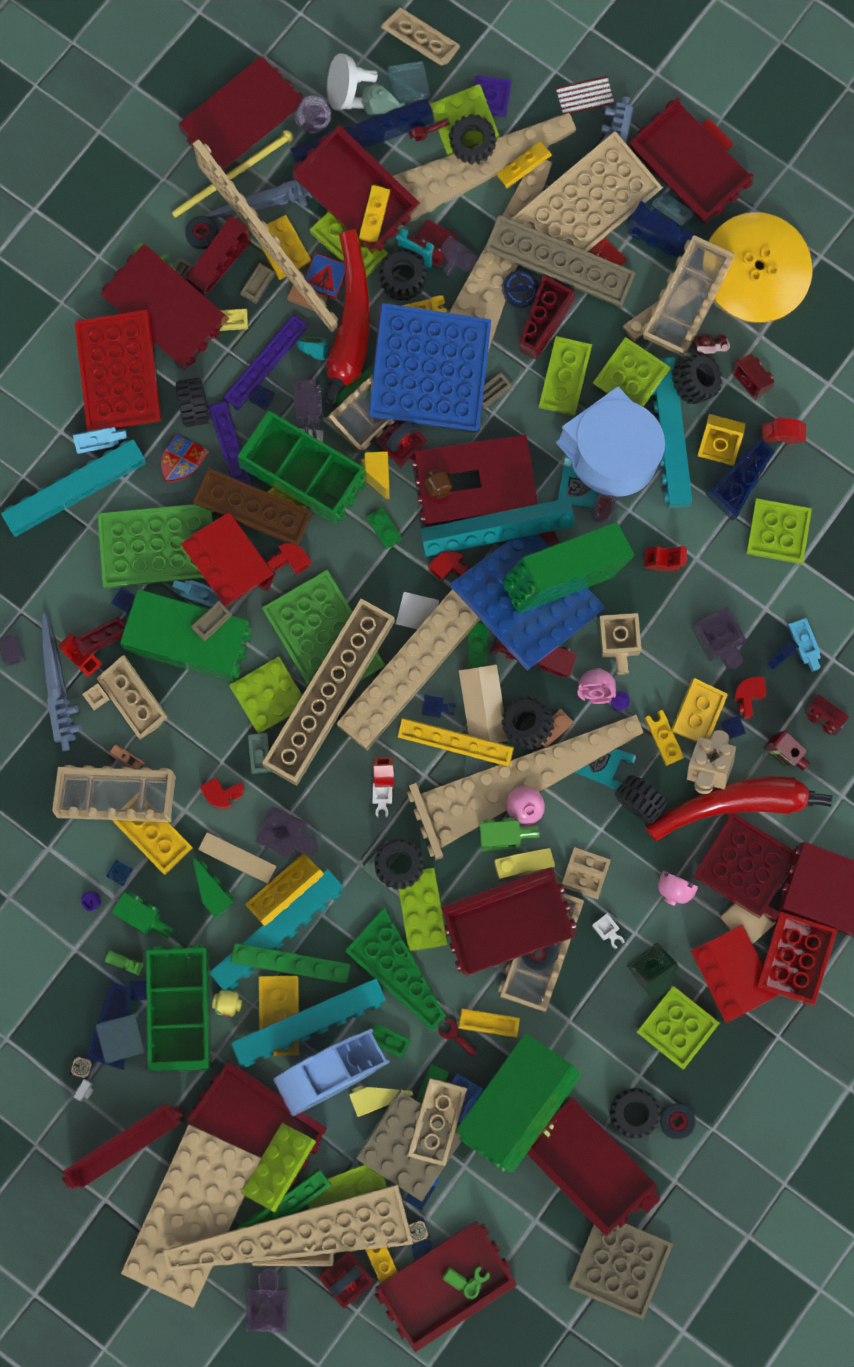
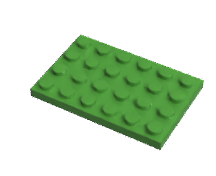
(146, 545)
(310, 622)

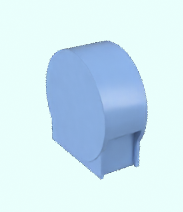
(614, 445)
(330, 1072)

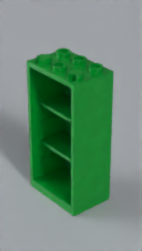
(302, 468)
(567, 567)
(163, 632)
(178, 1009)
(518, 1104)

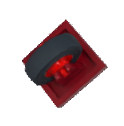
(400, 442)
(346, 1279)

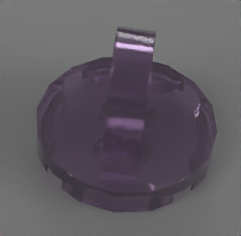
(313, 114)

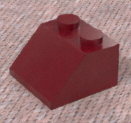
(753, 376)

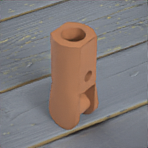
(124, 757)

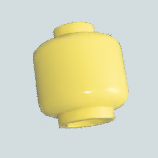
(226, 1003)

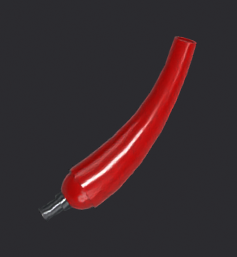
(352, 338)
(760, 794)

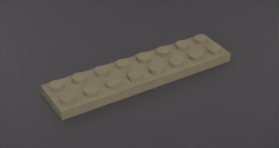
(560, 261)

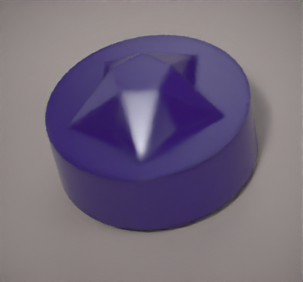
(620, 701)
(91, 900)

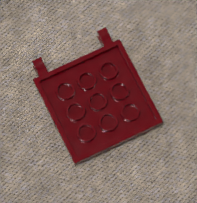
(746, 866)

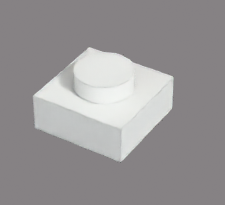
(84, 1091)

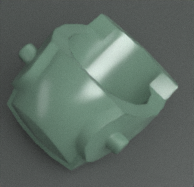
(378, 100)

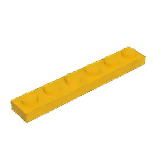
(455, 742)

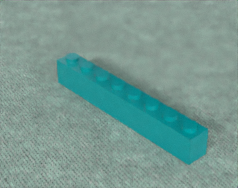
(674, 459)
(73, 488)
(497, 527)
(281, 927)
(308, 1022)

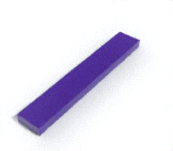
(265, 362)
(228, 441)

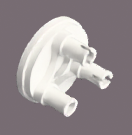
(343, 82)

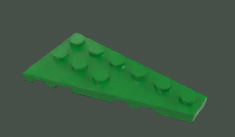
(387, 958)

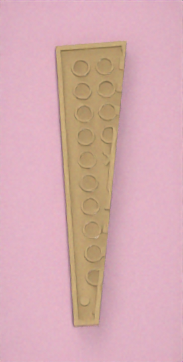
(450, 177)
(260, 231)
(483, 289)
(482, 796)
(340, 1226)

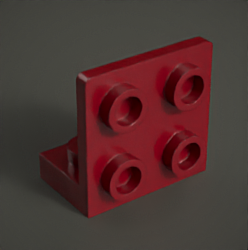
(435, 235)
(826, 715)

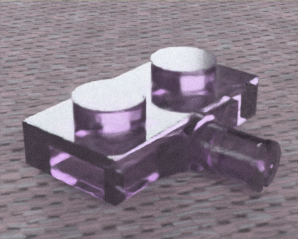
(457, 256)

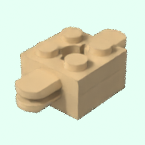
(711, 762)

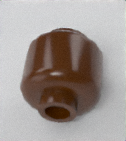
(438, 484)

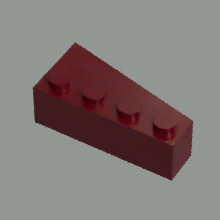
(219, 255)
(545, 316)
(558, 662)

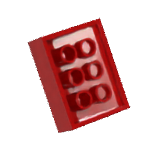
(227, 559)
(797, 959)
(732, 973)

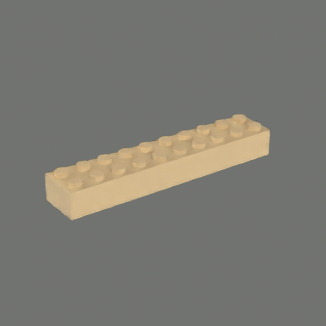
(408, 671)
(328, 692)

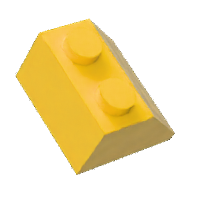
(721, 439)
(377, 471)

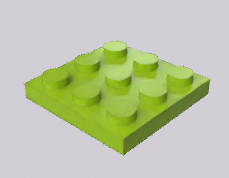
(460, 104)
(633, 372)
(779, 531)
(267, 695)
(678, 1027)

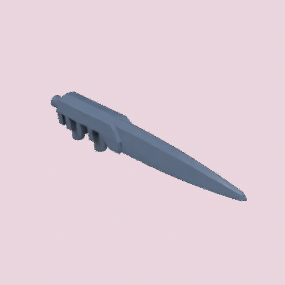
(621, 119)
(267, 198)
(56, 691)

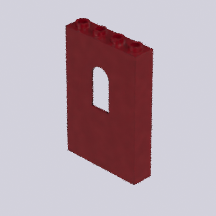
(503, 474)

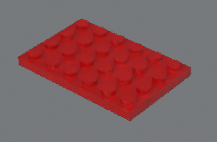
(118, 370)

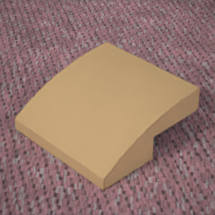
(586, 873)
(754, 926)

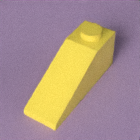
(523, 864)
(371, 1099)

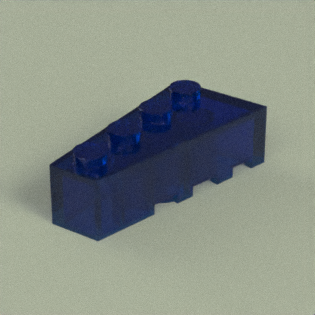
(658, 231)
(736, 485)
(115, 1007)

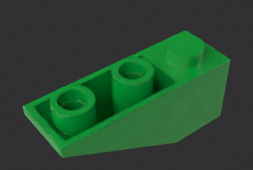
(212, 895)

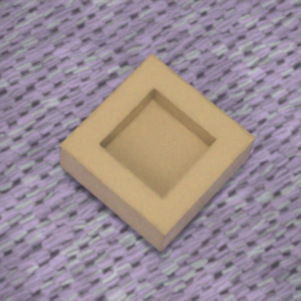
(96, 696)

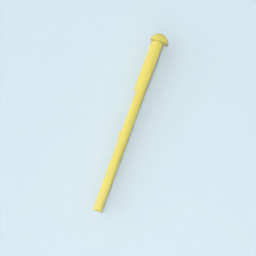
(286, 137)

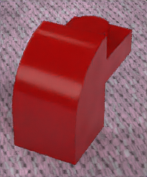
(784, 429)
(290, 554)
(665, 559)
(447, 563)
(86, 664)
(749, 690)
(383, 772)
(217, 797)

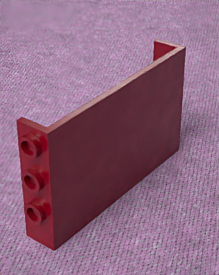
(242, 112)
(690, 162)
(341, 180)
(178, 313)
(820, 888)
(508, 922)
(248, 1113)
(122, 1147)
(591, 1168)
(429, 1305)

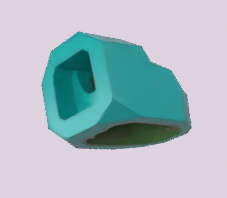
(314, 347)

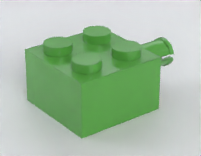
(504, 834)

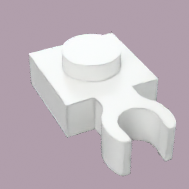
(382, 797)
(606, 929)

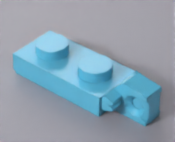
(98, 439)
(196, 592)
(807, 644)

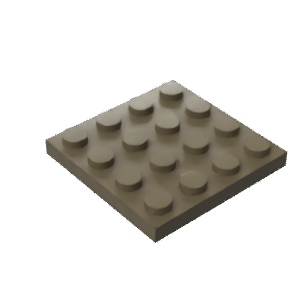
(390, 1141)
(621, 1268)

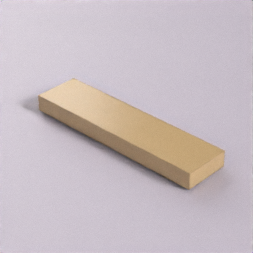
(237, 858)

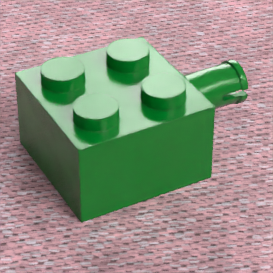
(140, 916)

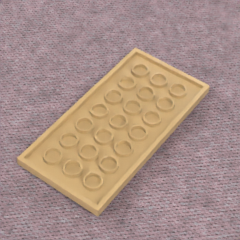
(592, 196)
(191, 1205)

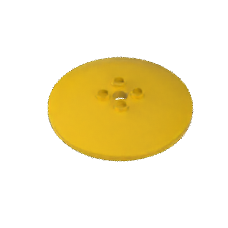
(787, 270)

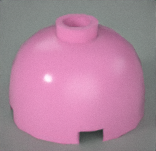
(597, 685)
(525, 805)
(675, 889)

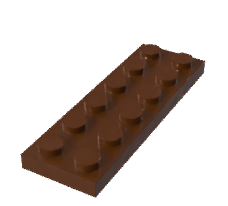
(253, 507)

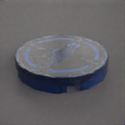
(520, 288)

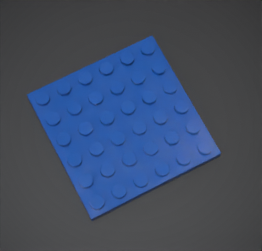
(429, 367)
(533, 632)

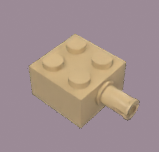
(620, 638)

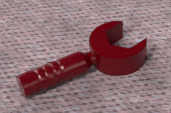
(420, 133)
(459, 1039)

